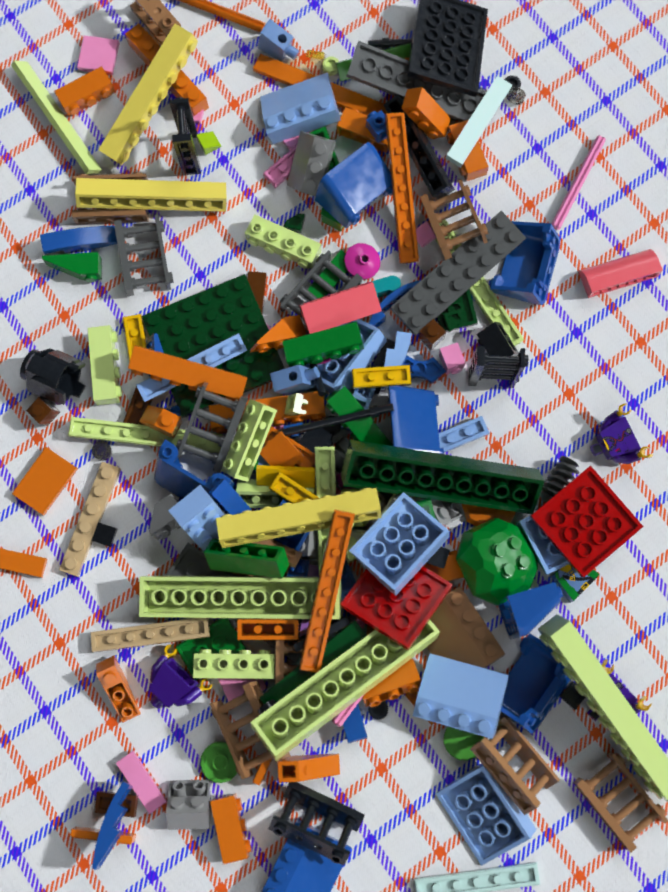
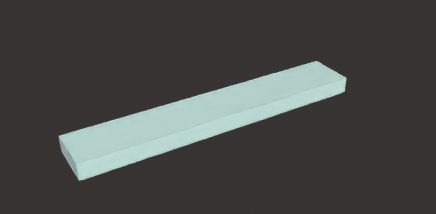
(478, 121)
(481, 880)

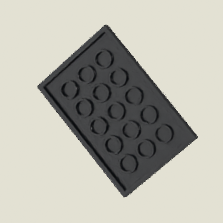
(448, 44)

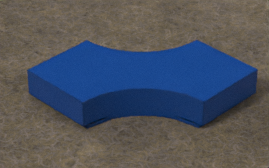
(427, 370)

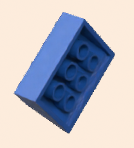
(303, 869)

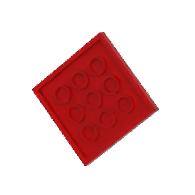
(586, 521)
(401, 615)

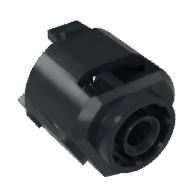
(52, 375)

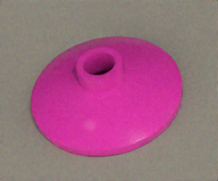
(354, 262)

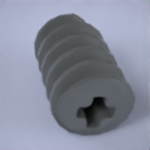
(560, 476)

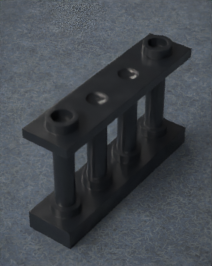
(183, 140)
(496, 367)
(325, 806)

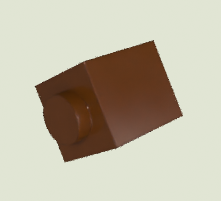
(432, 334)
(43, 411)

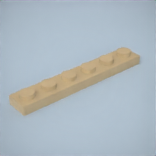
(88, 521)
(150, 634)

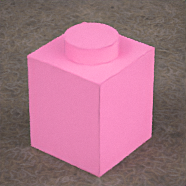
(452, 358)

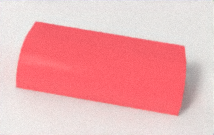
(620, 273)
(340, 307)

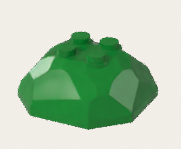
(496, 561)

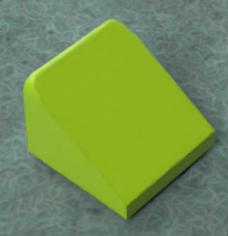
(208, 142)

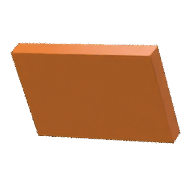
(44, 481)

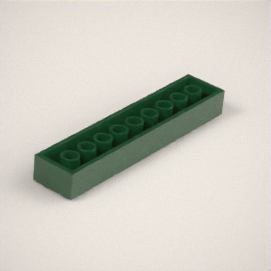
(441, 477)

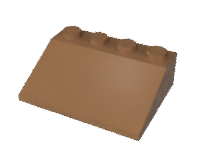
(463, 632)

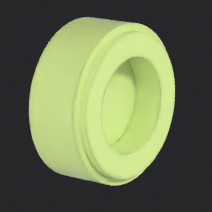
(329, 66)

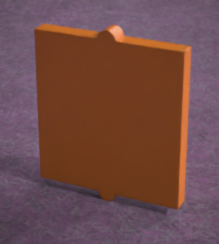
(281, 452)

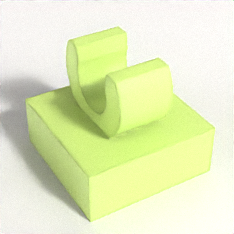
(294, 403)

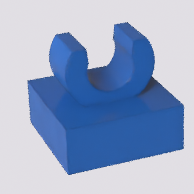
(301, 569)

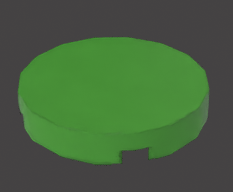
(459, 743)
(218, 763)

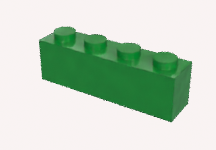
(323, 345)
(363, 429)
(248, 559)

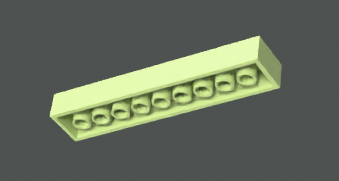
(230, 597)
(334, 689)
(608, 703)

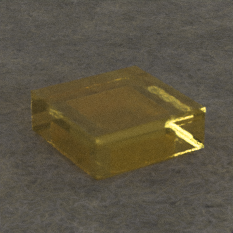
(315, 55)

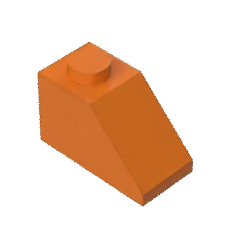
(161, 420)

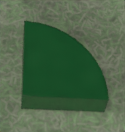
(295, 223)
(452, 319)

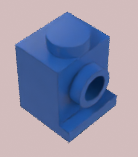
(377, 130)

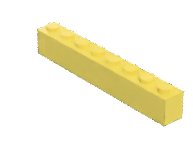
(148, 94)
(150, 194)
(296, 517)

